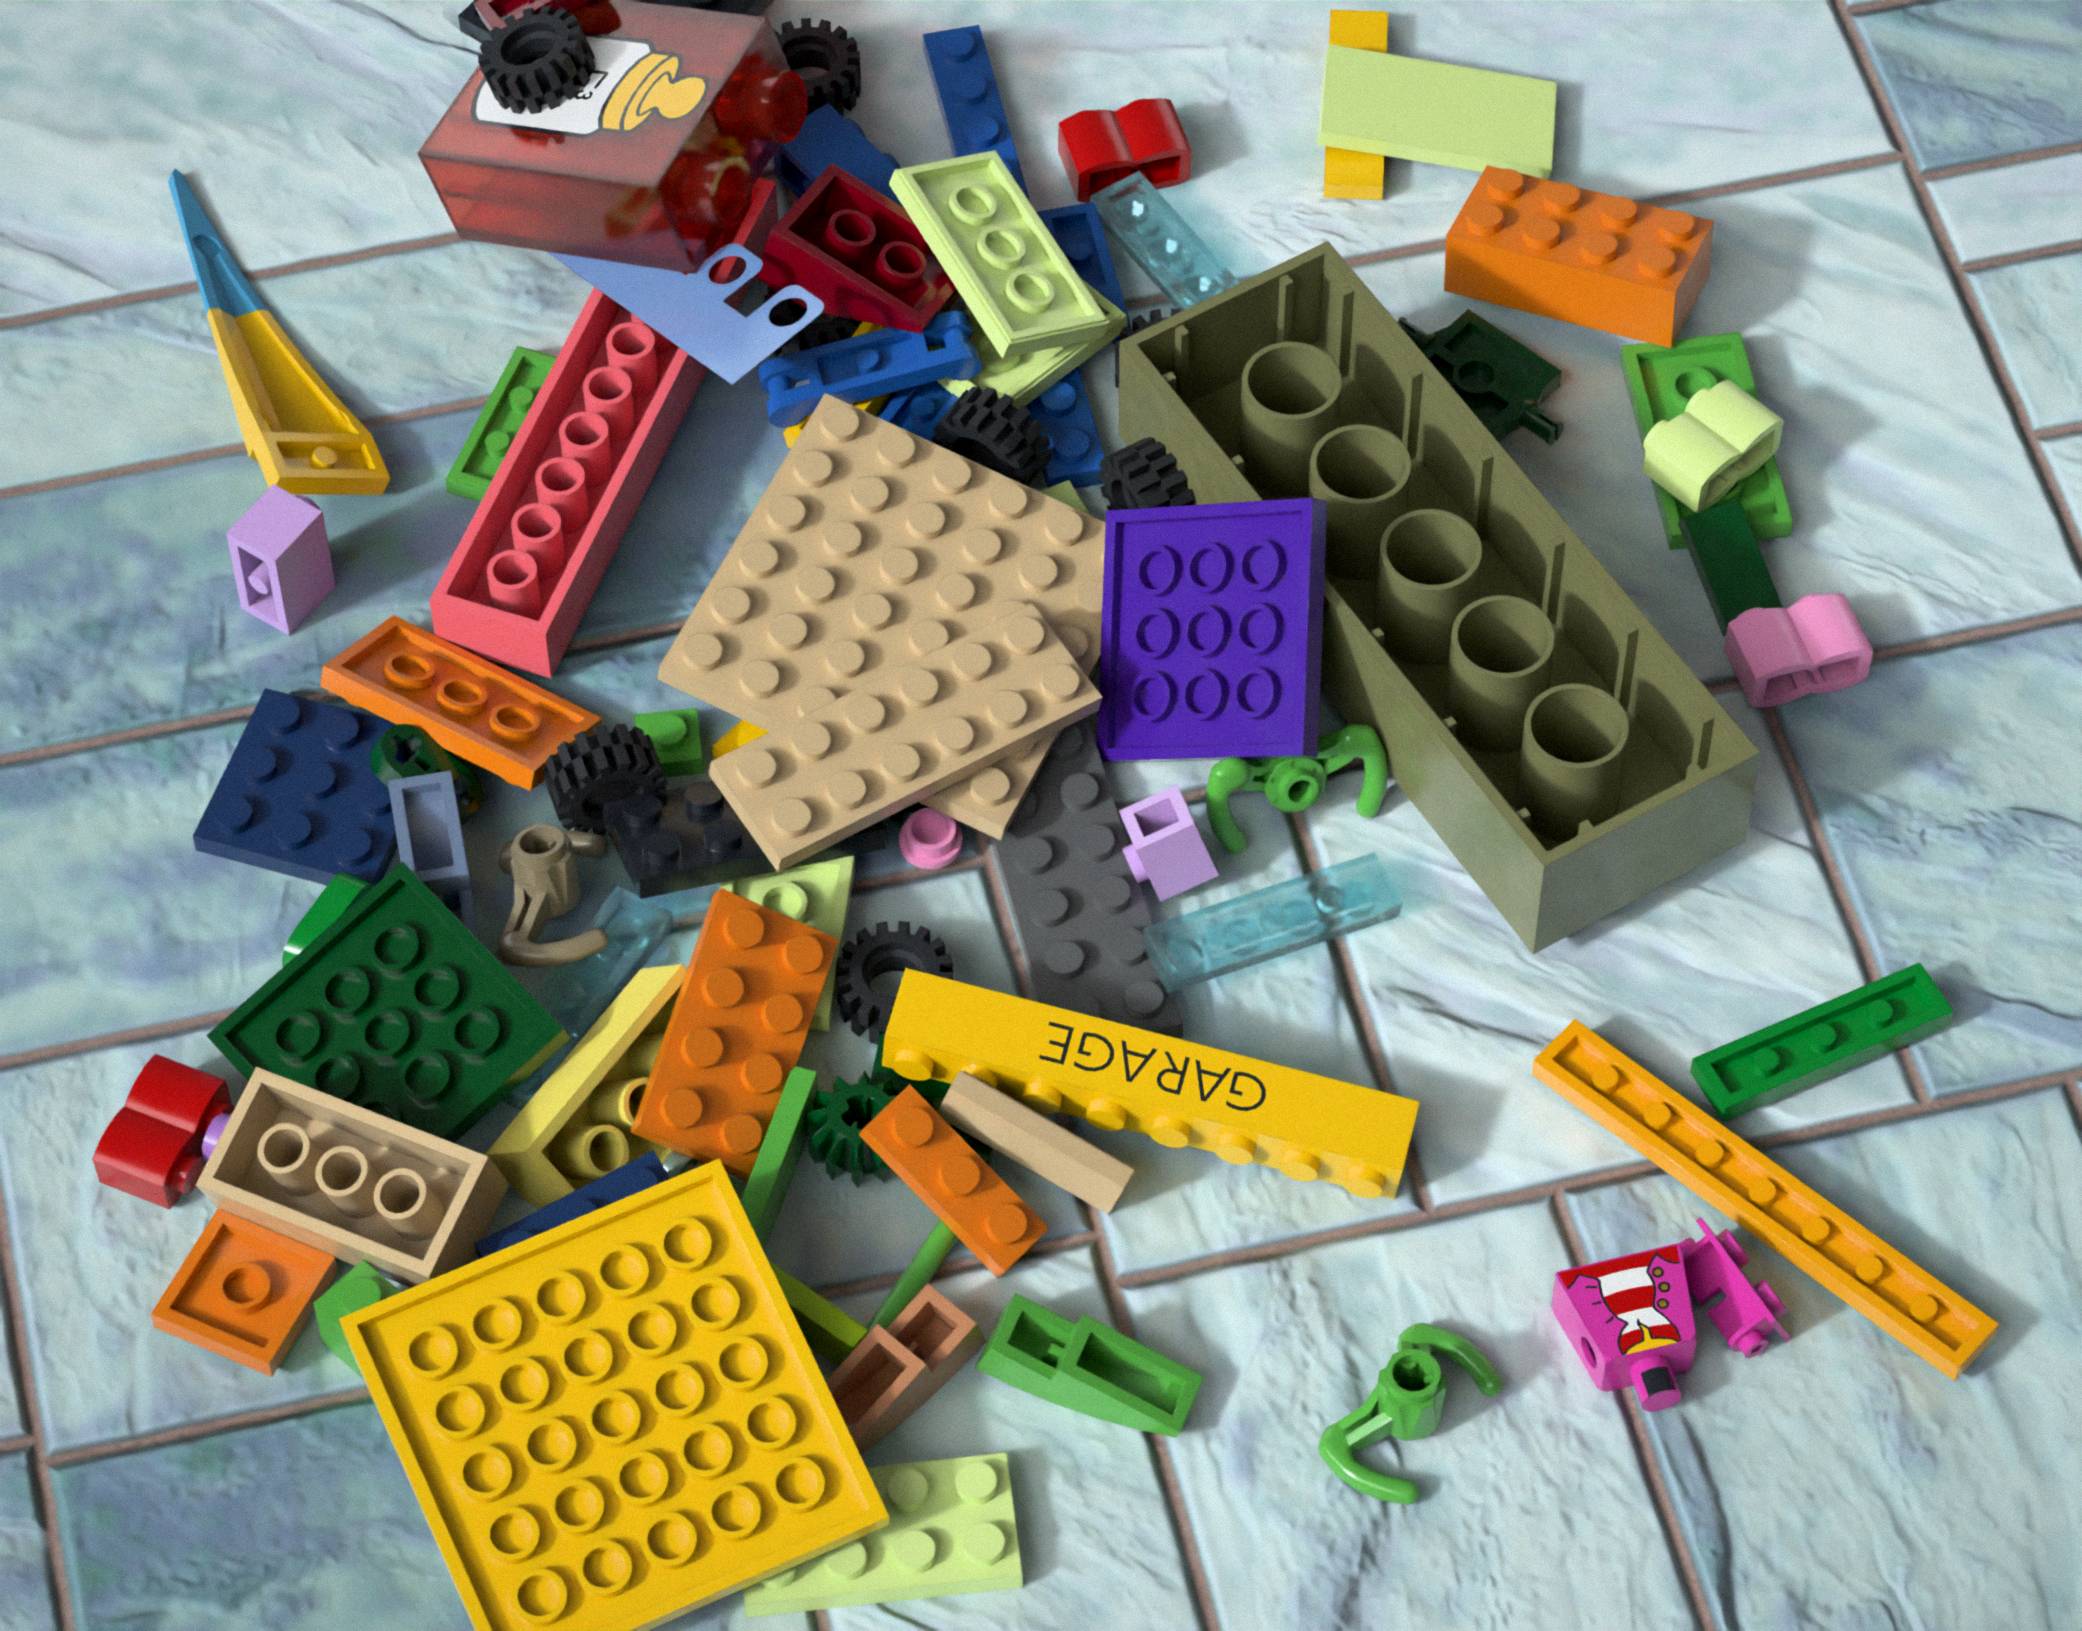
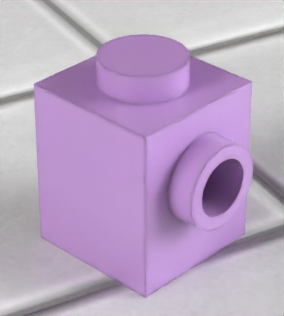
(1166, 844)

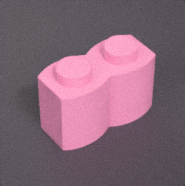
(1797, 650)

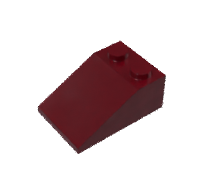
(856, 256)

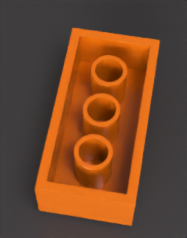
(1578, 256)

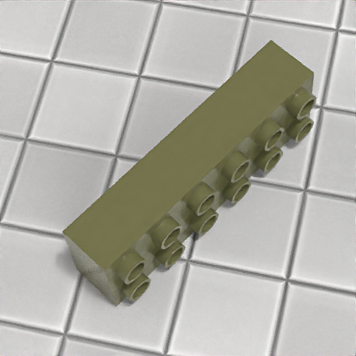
(1457, 606)

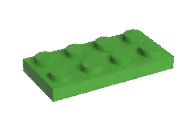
(1660, 388)

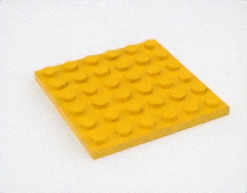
(615, 1417)

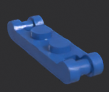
(868, 366)

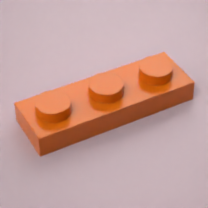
(953, 1181)

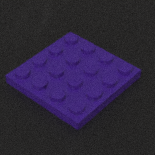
(1212, 631)

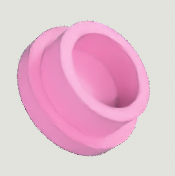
(930, 839)

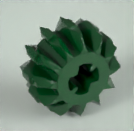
(838, 1121)

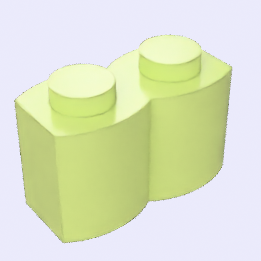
(1711, 445)

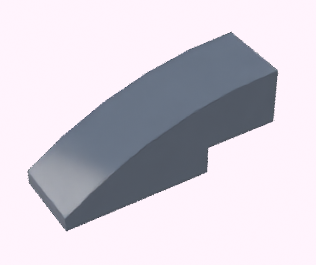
(433, 840)

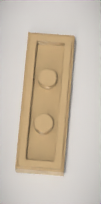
(1035, 1141)

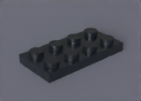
(697, 840)

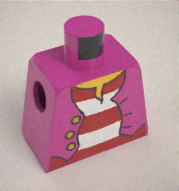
(1630, 1322)

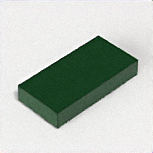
(1728, 562)

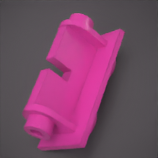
(1747, 1310)

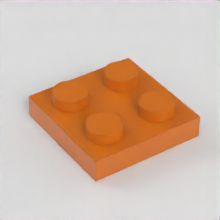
(244, 1292)

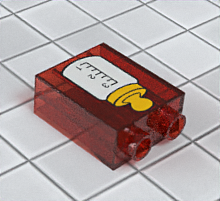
(642, 157)

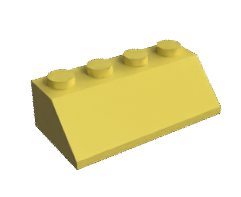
(586, 1109)

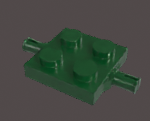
(1492, 375)

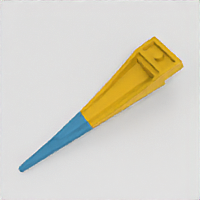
(282, 405)

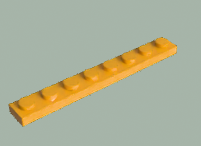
(1766, 1200)

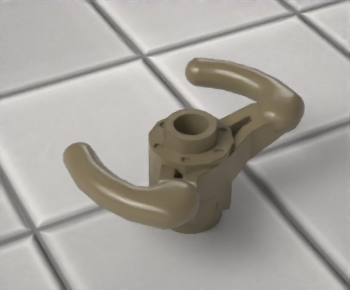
(545, 889)

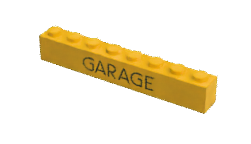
(1151, 1084)

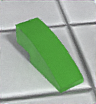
(1088, 1369)

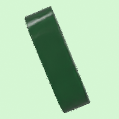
(424, 758)

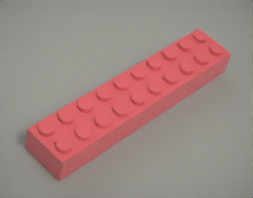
(577, 474)

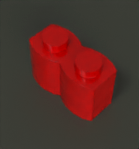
(1112, 145)
(160, 1131)

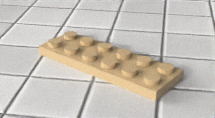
(904, 737)

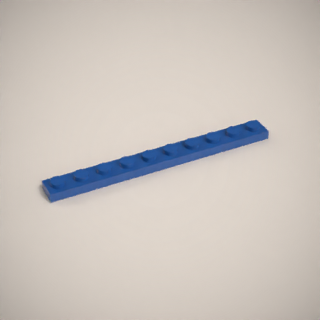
(979, 125)

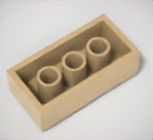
(351, 1181)

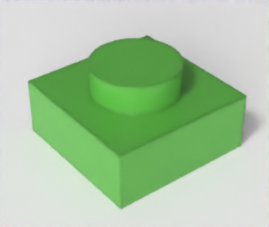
(675, 740)

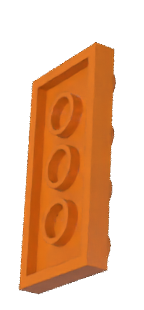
(457, 700)
(734, 1033)

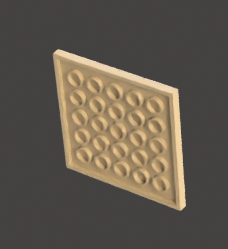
(874, 559)

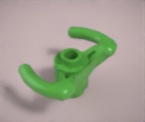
(1296, 782)
(1407, 1406)

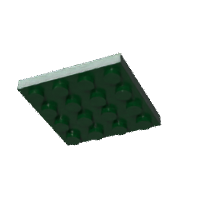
(396, 1015)

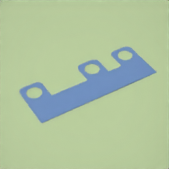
(692, 308)

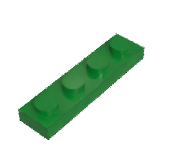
(1821, 1042)

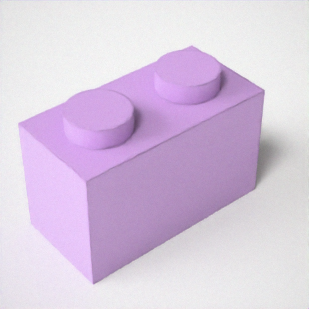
(281, 559)

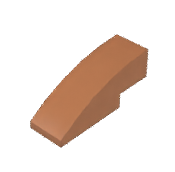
(902, 1366)

